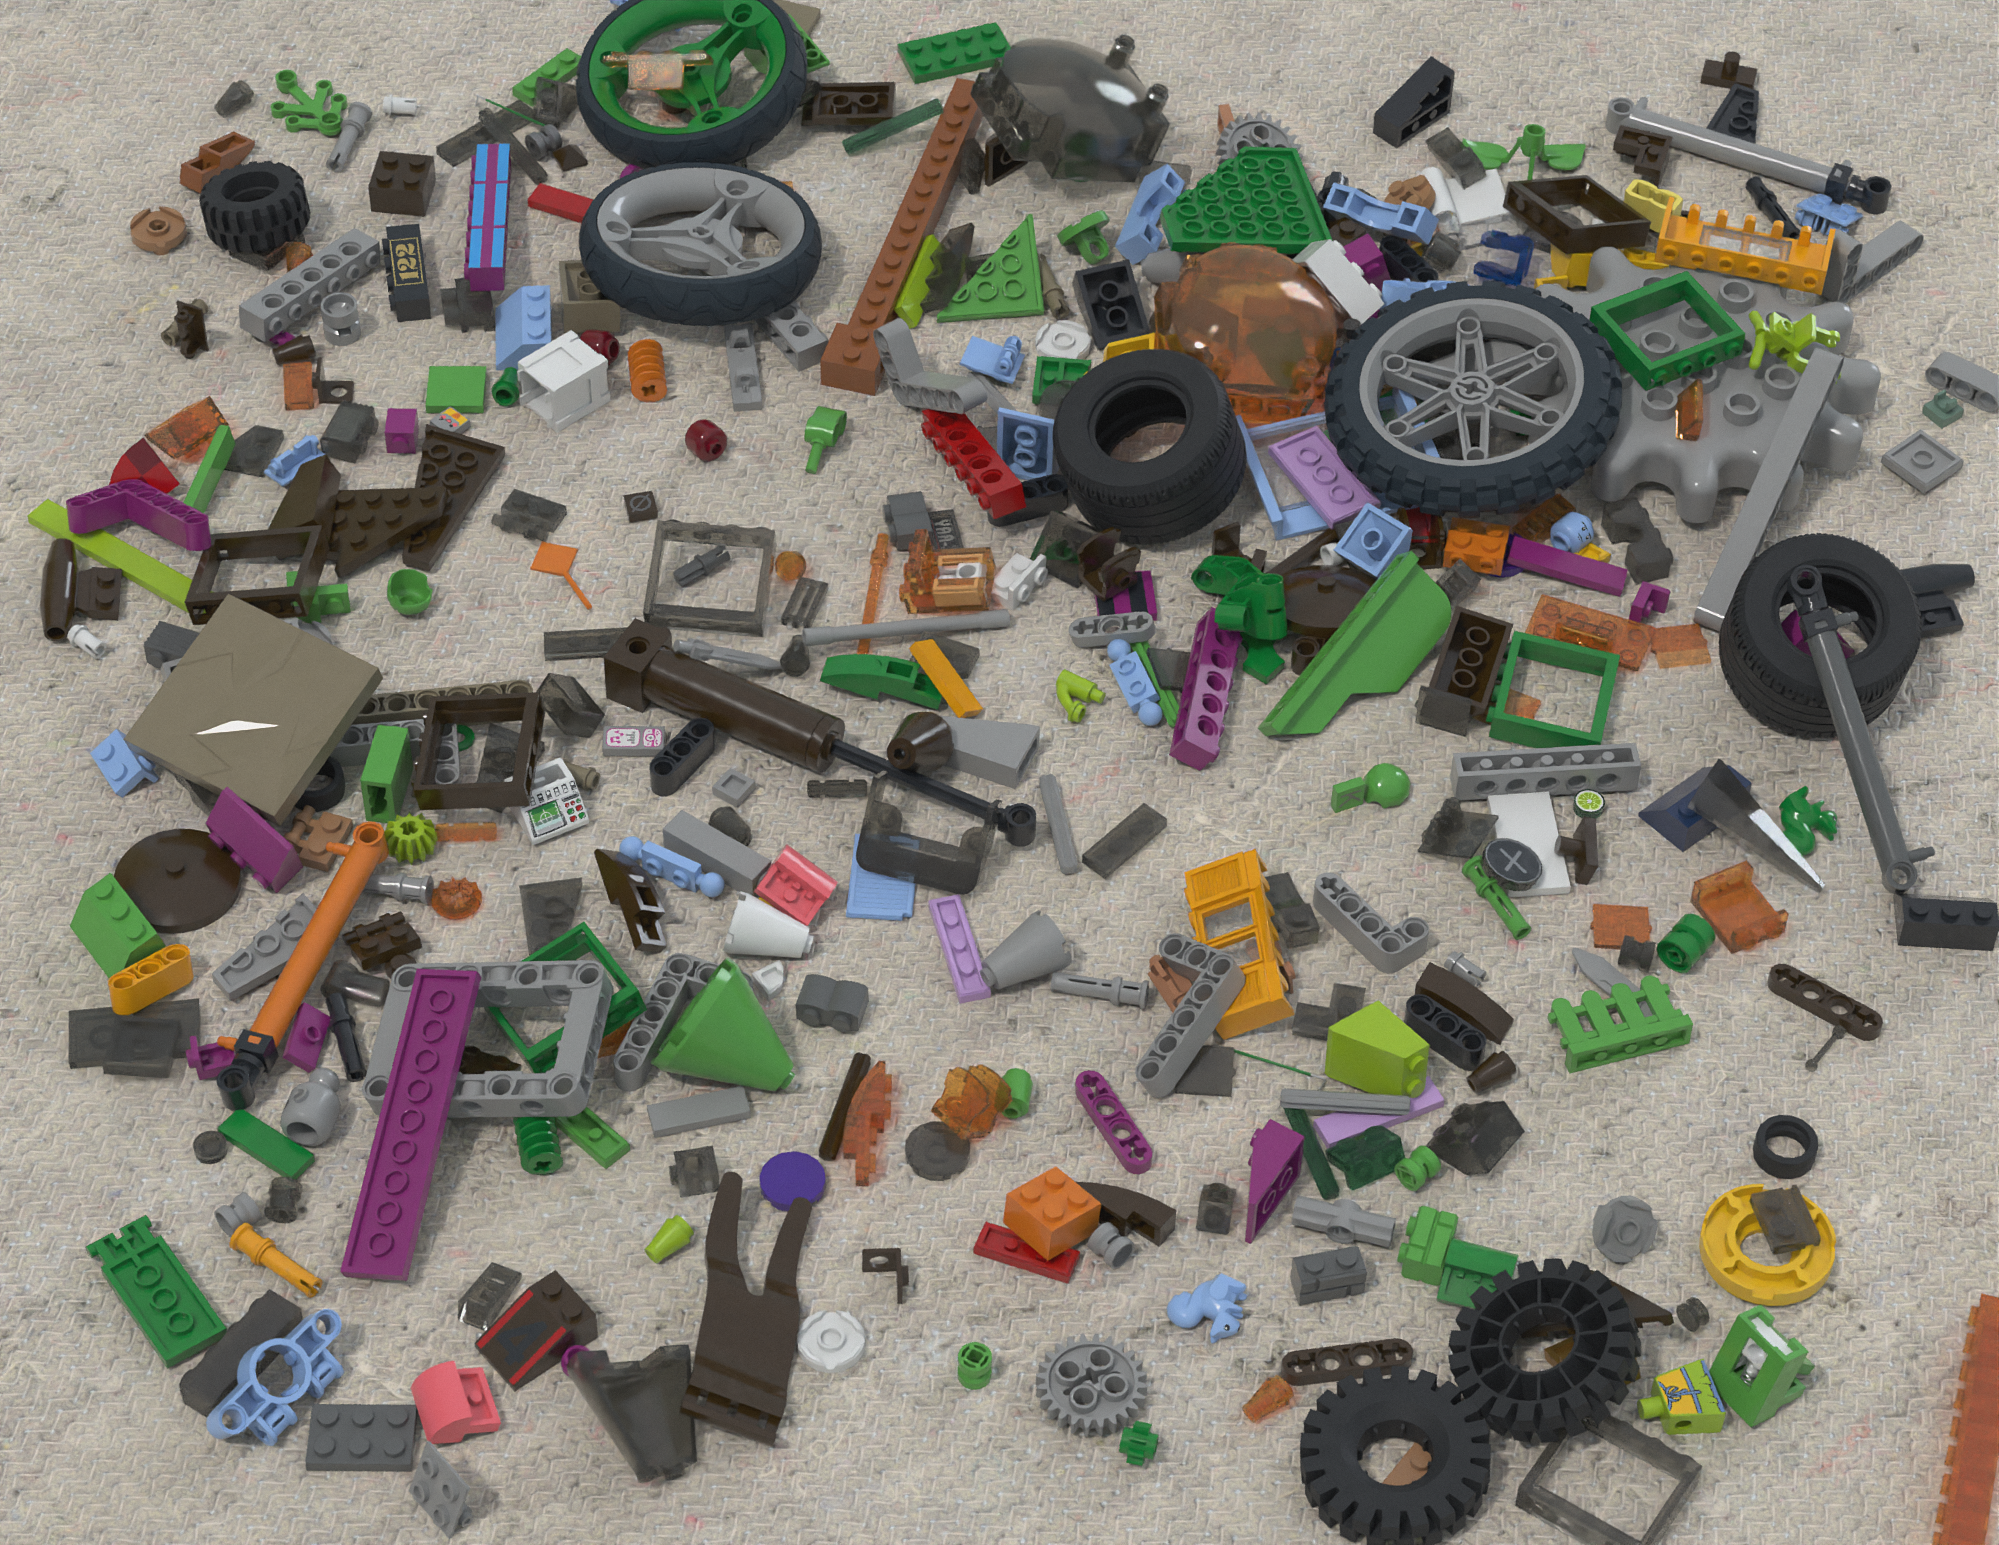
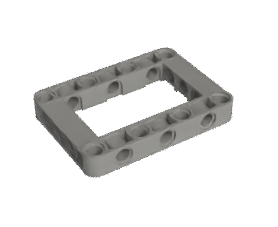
(557, 1092)

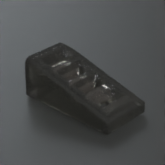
(483, 1314)

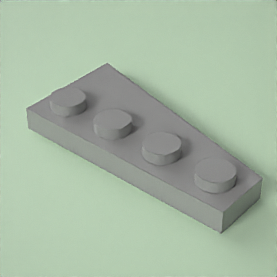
(267, 952)

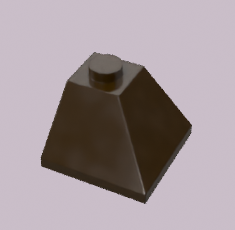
(998, 161)

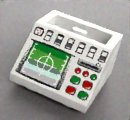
(553, 805)

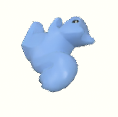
(1211, 1300)

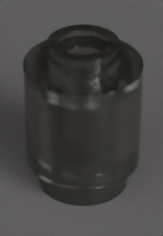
(730, 823)

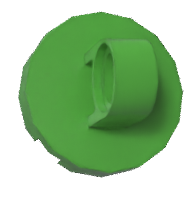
(1087, 233)

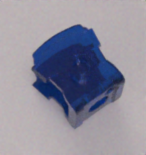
(1501, 240)

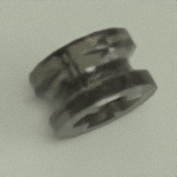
(1692, 1314)

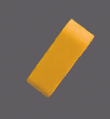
(150, 979)

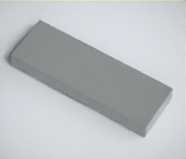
(698, 1111)

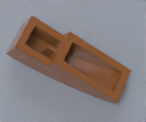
(214, 158)

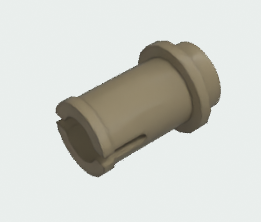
(584, 777)

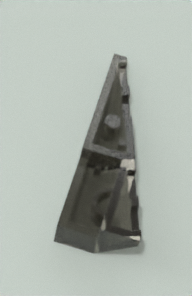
(1734, 810)

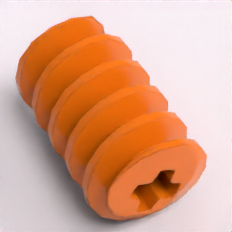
(647, 370)

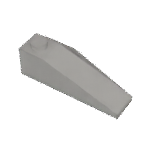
(1495, 352)

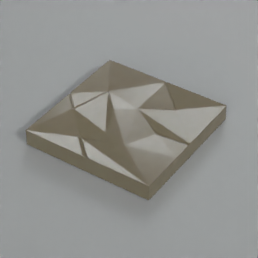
(254, 708)

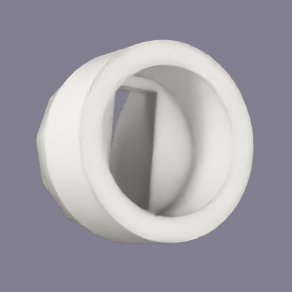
(1329, 556)

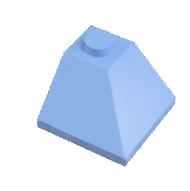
(1374, 541)

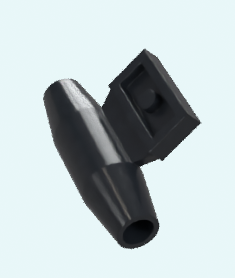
(1931, 587)

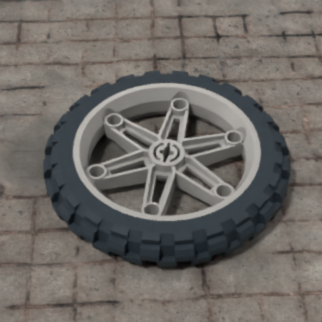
(1477, 483)

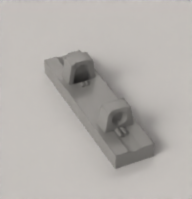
(743, 367)

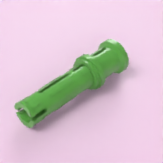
(1488, 889)

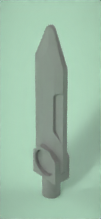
(704, 651)
(1604, 974)

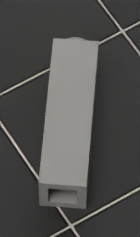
(715, 852)

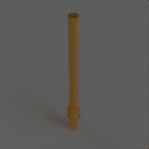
(878, 561)

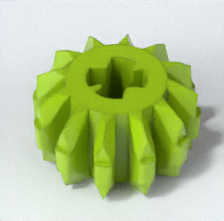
(410, 837)

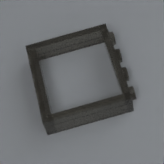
(711, 619)
(1587, 1527)

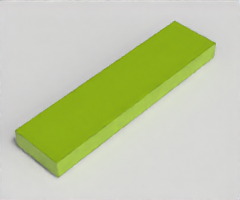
(915, 287)

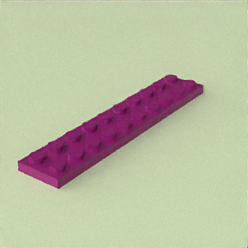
(411, 1125)

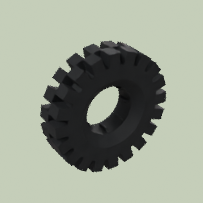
(1562, 1394)
(1403, 1409)

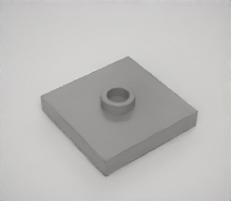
(1922, 461)

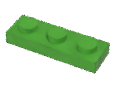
(560, 68)

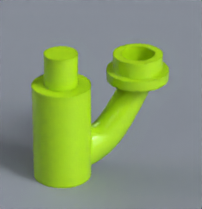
(1079, 687)

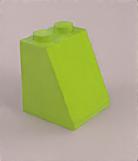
(1377, 1053)

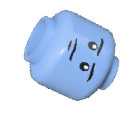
(1572, 532)

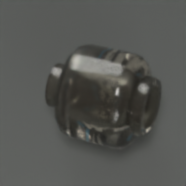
(1441, 252)

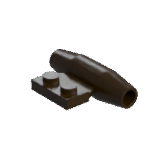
(68, 590)

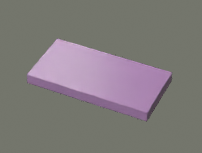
(1322, 477)

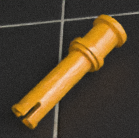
(264, 1252)

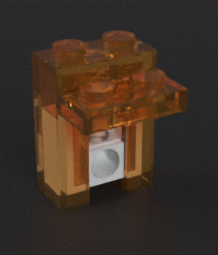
(946, 578)

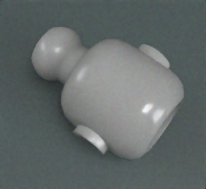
(312, 1109)

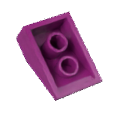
(1273, 1171)

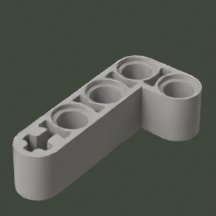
(1365, 929)

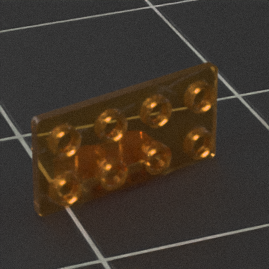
(1591, 629)

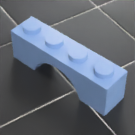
(1401, 220)
(1139, 232)

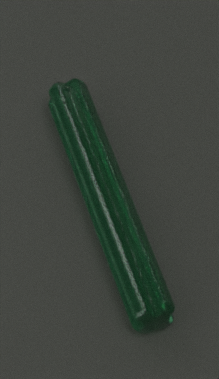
(892, 126)
(1313, 1153)

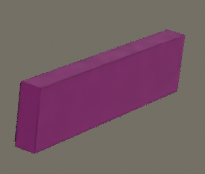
(1567, 566)

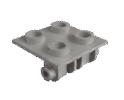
(441, 1491)

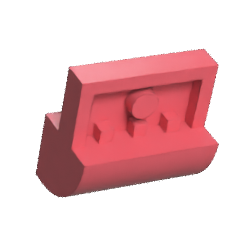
(795, 885)
(454, 1403)

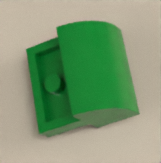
(1469, 1268)

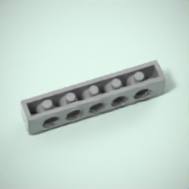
(309, 284)
(1545, 770)

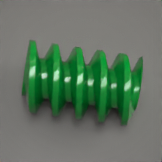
(538, 1144)

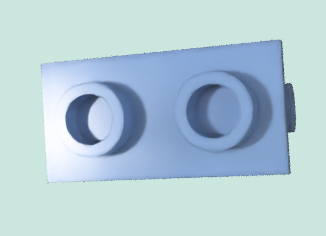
(287, 464)

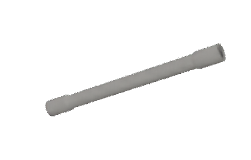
(828, 634)

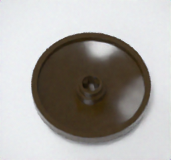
(1322, 597)
(179, 880)

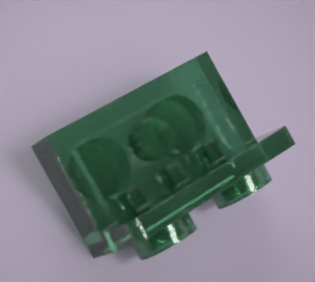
(1367, 1156)

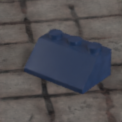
(1675, 820)

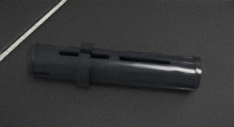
(1767, 202)
(343, 1025)

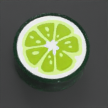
(1588, 803)

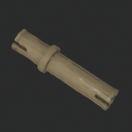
(1051, 291)

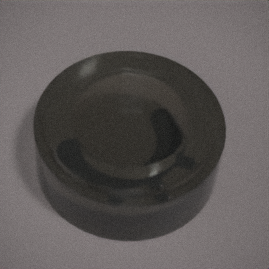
(210, 1147)

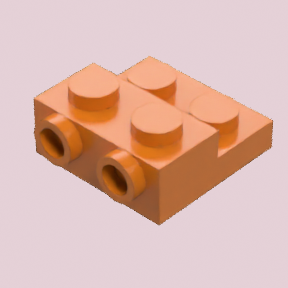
(1477, 544)

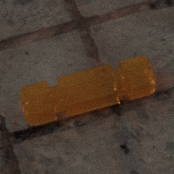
(466, 831)

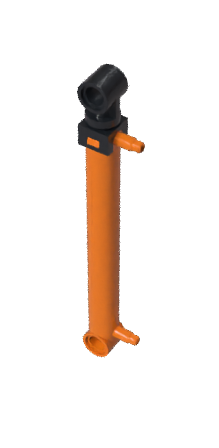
(257, 1047)

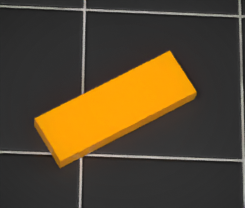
(945, 678)

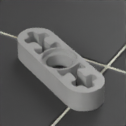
(1094, 638)

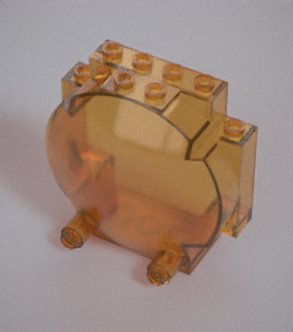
(1253, 325)

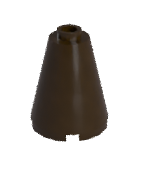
(921, 743)

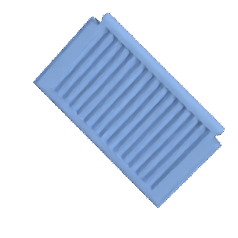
(878, 895)

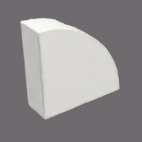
(769, 979)

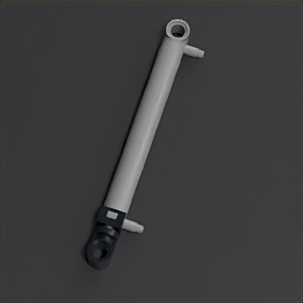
(1830, 181)

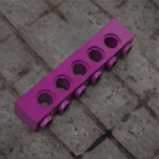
(1205, 693)

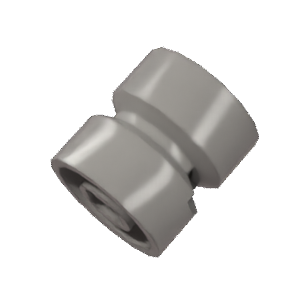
(340, 319)

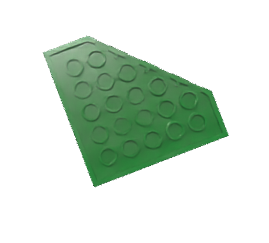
(1248, 201)

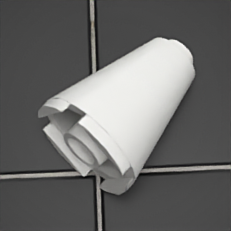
(765, 931)

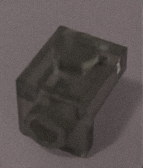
(1215, 1208)

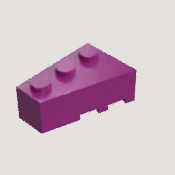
(1369, 258)

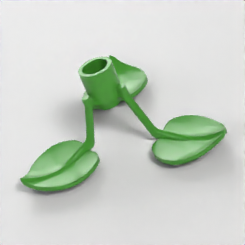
(1532, 145)

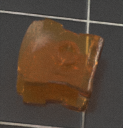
(972, 1101)

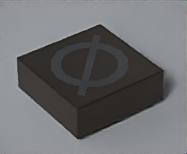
(640, 506)

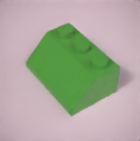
(113, 927)

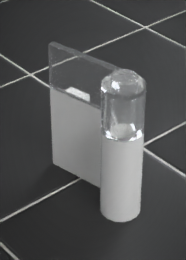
(1471, 211)

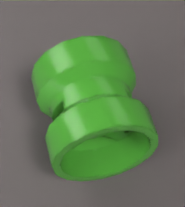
(1421, 1165)
(974, 1365)

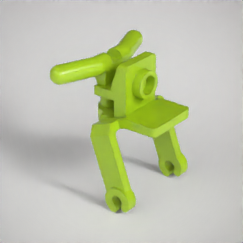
(1788, 339)

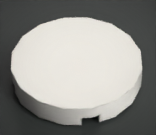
(1063, 340)
(830, 1341)

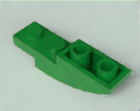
(875, 673)

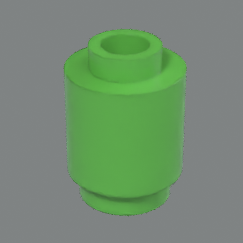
(1021, 1091)

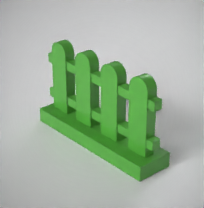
(1621, 1041)

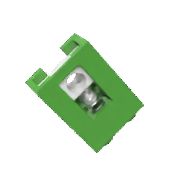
(1757, 1367)

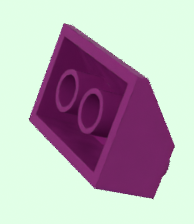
(252, 842)

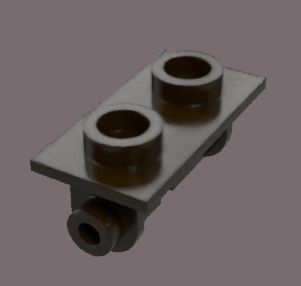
(191, 329)

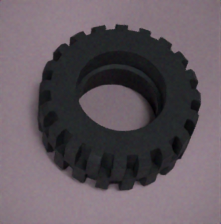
(255, 206)

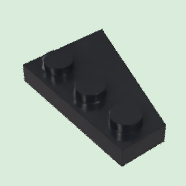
(1737, 114)

